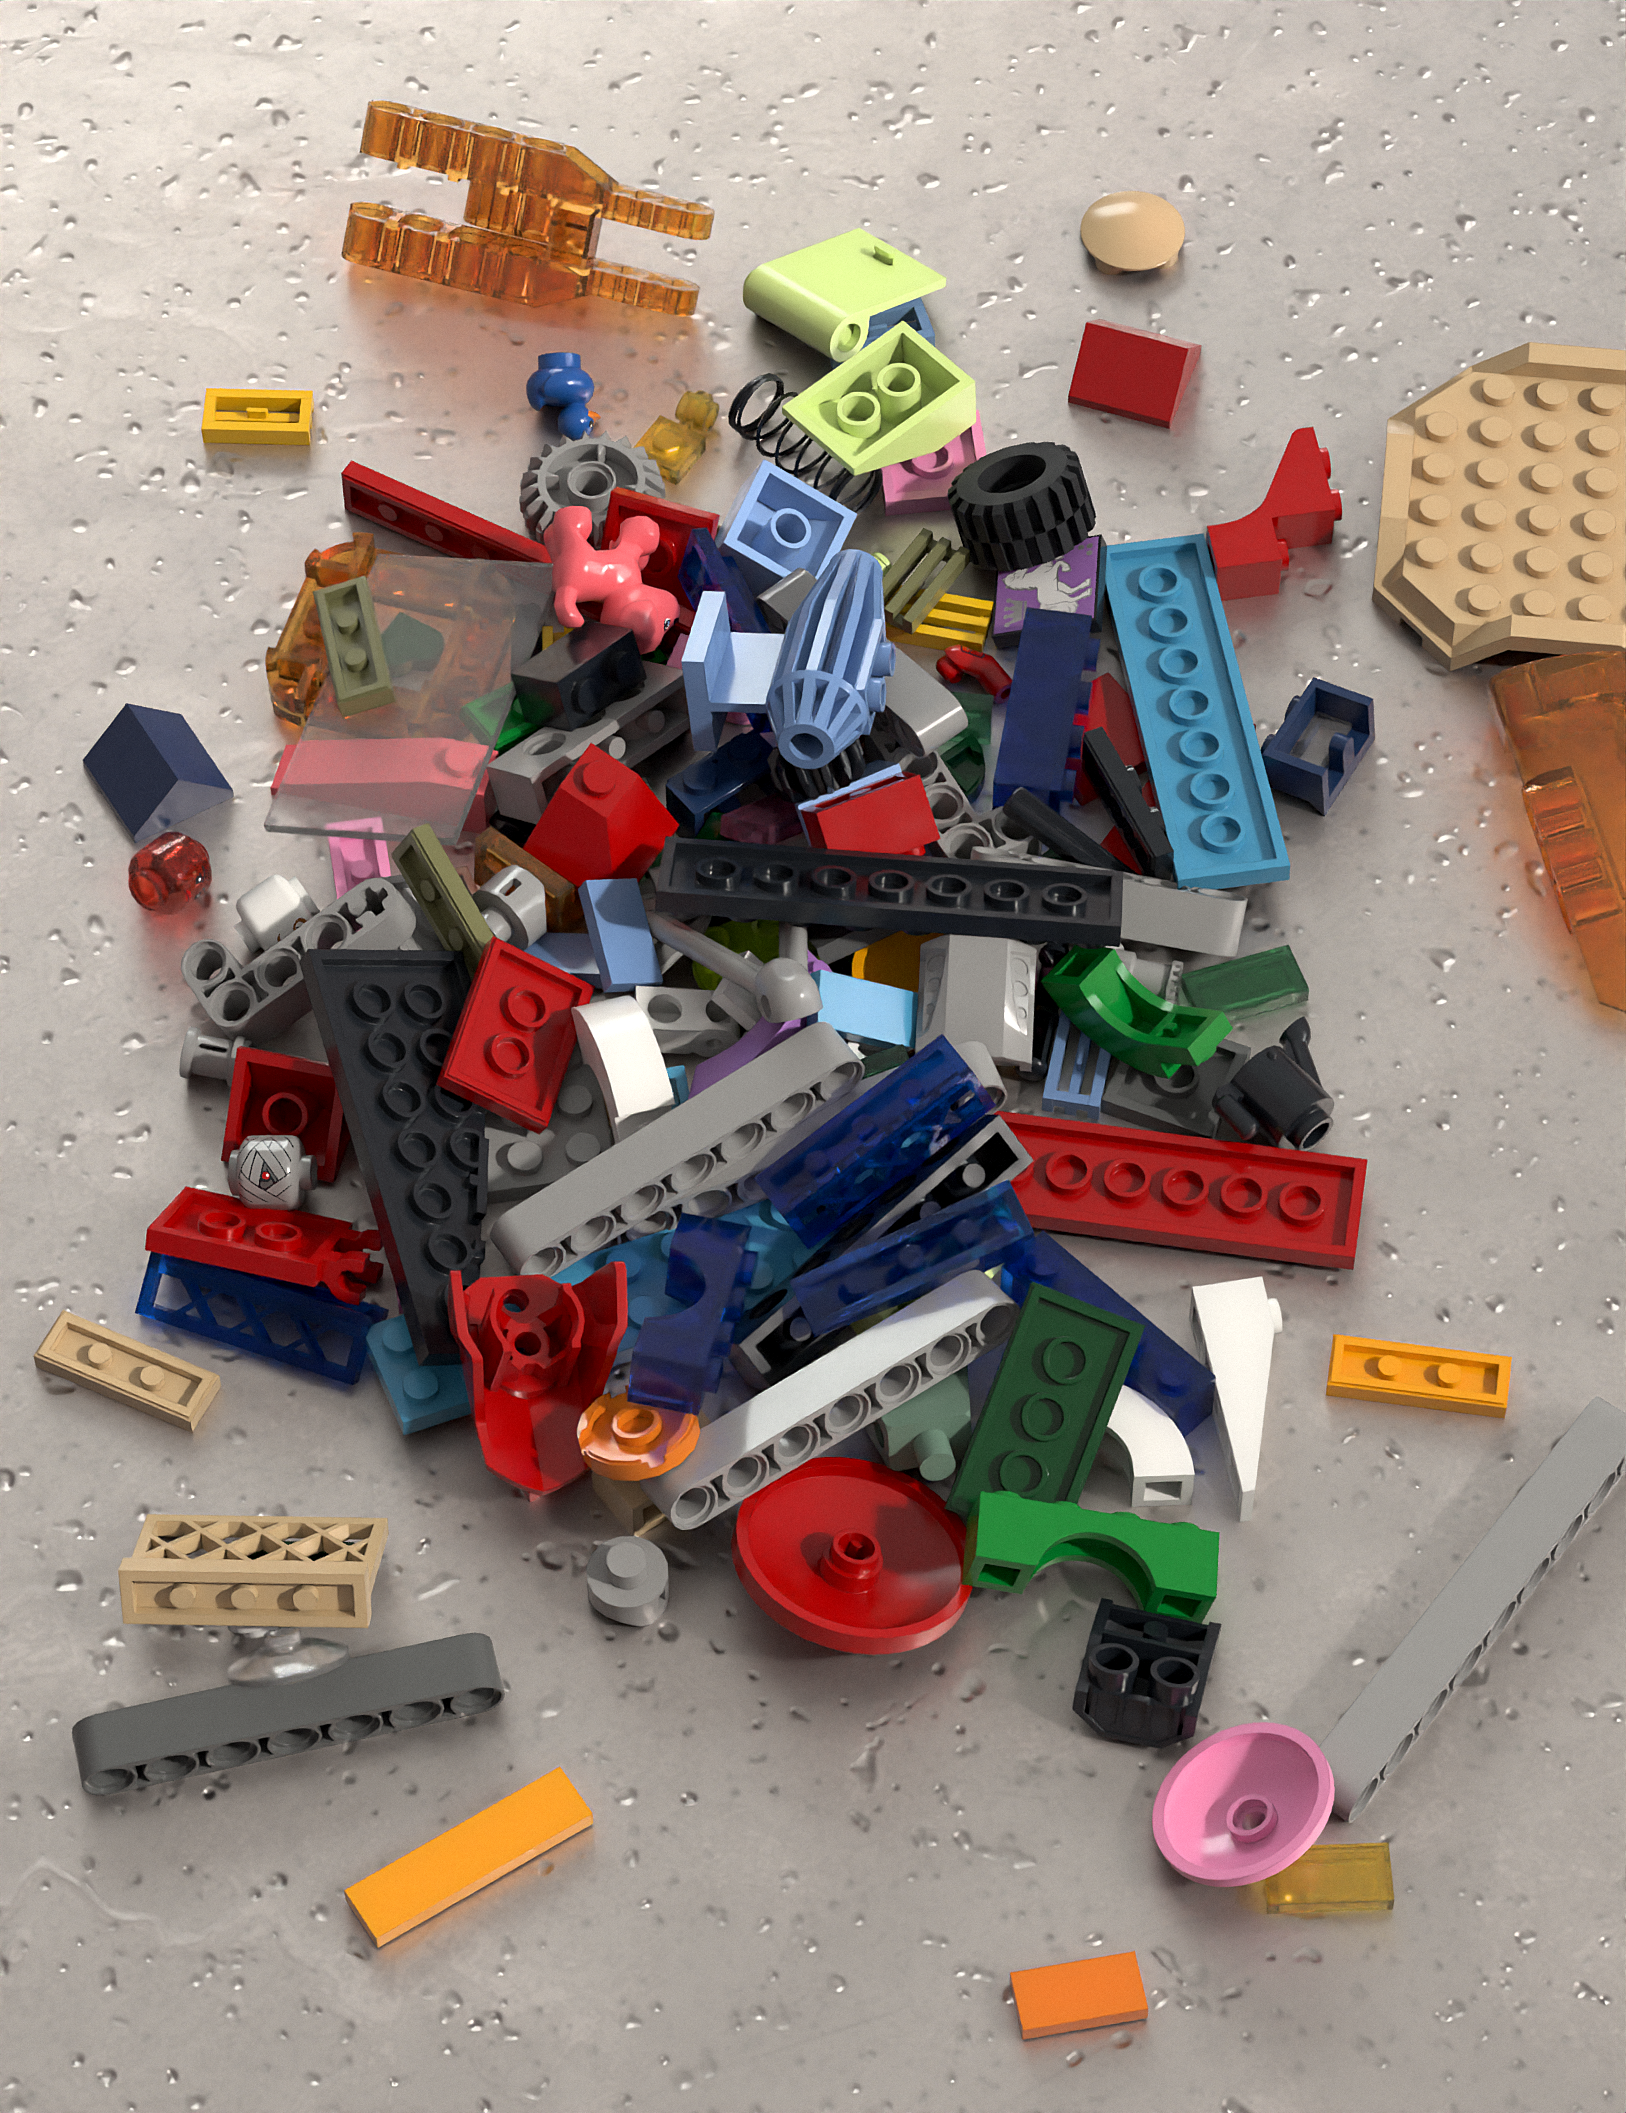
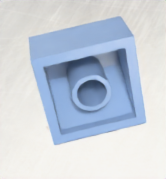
(781, 527)

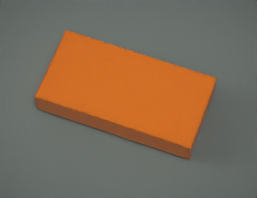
(1078, 1995)

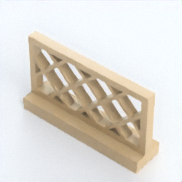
(233, 1590)

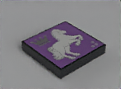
(1066, 585)

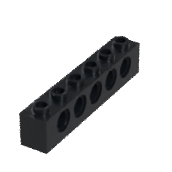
(775, 1335)

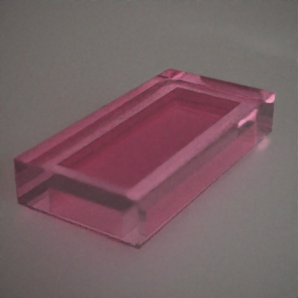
(762, 821)

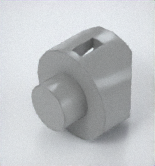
(516, 917)
(628, 1580)

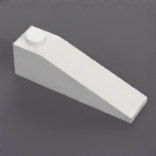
(1234, 1341)

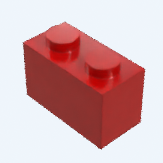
(877, 818)

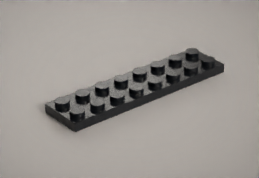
(890, 892)

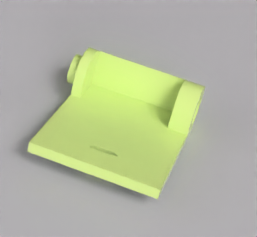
(834, 288)

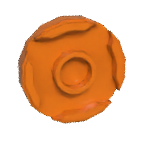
(634, 1439)

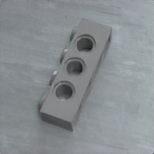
(626, 730)

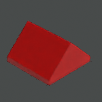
(1132, 372)
(287, 1097)

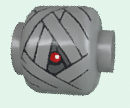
(272, 1172)

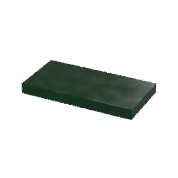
(1047, 1402)

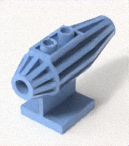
(812, 682)

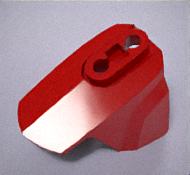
(534, 1399)

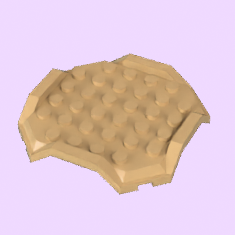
(1509, 507)

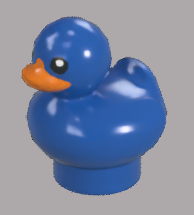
(563, 384)

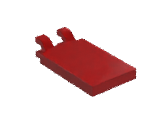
(267, 1242)

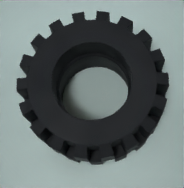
(1022, 506)

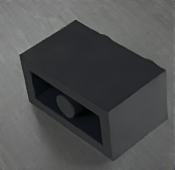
(578, 676)

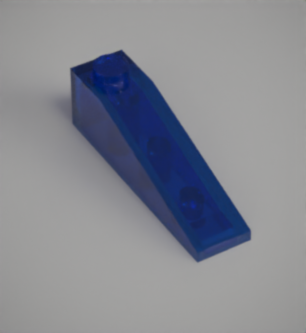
(916, 1259)

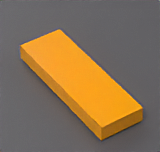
(1419, 1376)

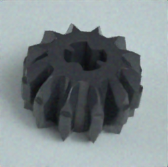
(799, 784)

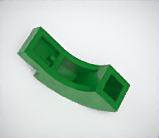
(1128, 1018)

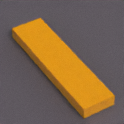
(468, 1857)

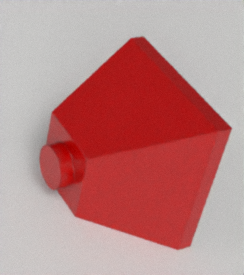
(601, 823)

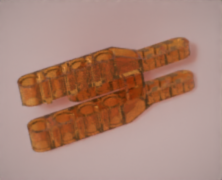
(522, 190)

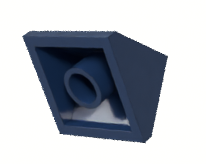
(154, 771)

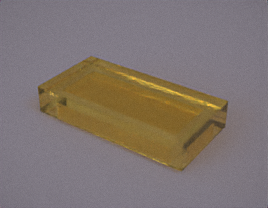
(1333, 1880)

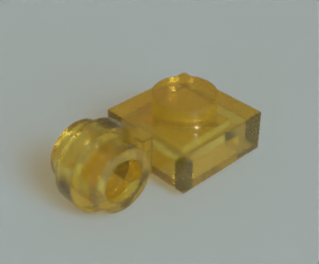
(678, 445)

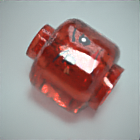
(169, 873)

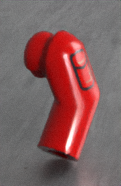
(977, 664)

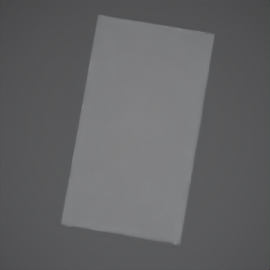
(450, 648)

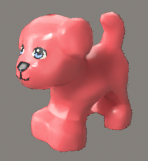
(609, 576)

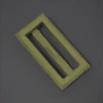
(903, 567)

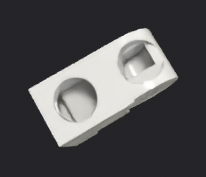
(687, 1020)

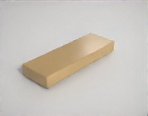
(127, 1371)

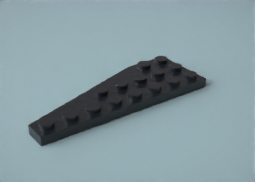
(417, 1144)

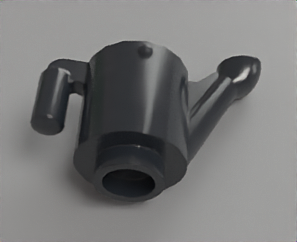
(1279, 1095)

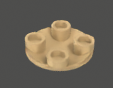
(1132, 232)

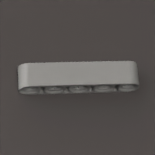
(917, 707)
(1159, 912)

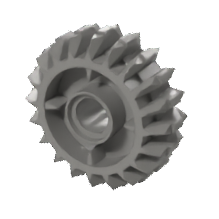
(584, 475)

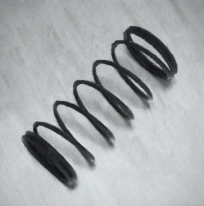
(842, 477)

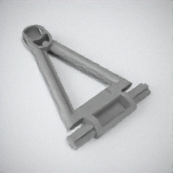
(781, 986)

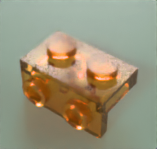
(562, 900)

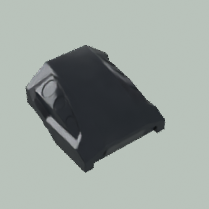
(1144, 1675)

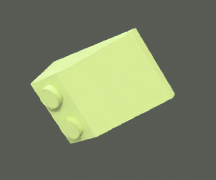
(887, 403)

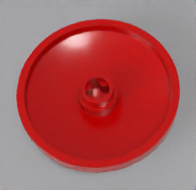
(852, 1556)

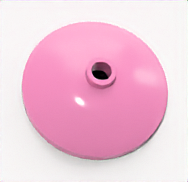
(1243, 1804)

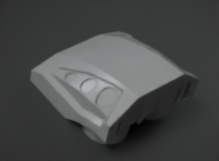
(978, 993)

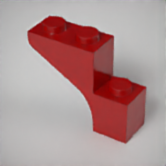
(1294, 514)

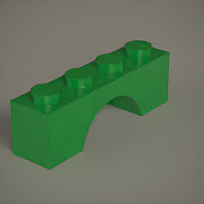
(1162, 1564)

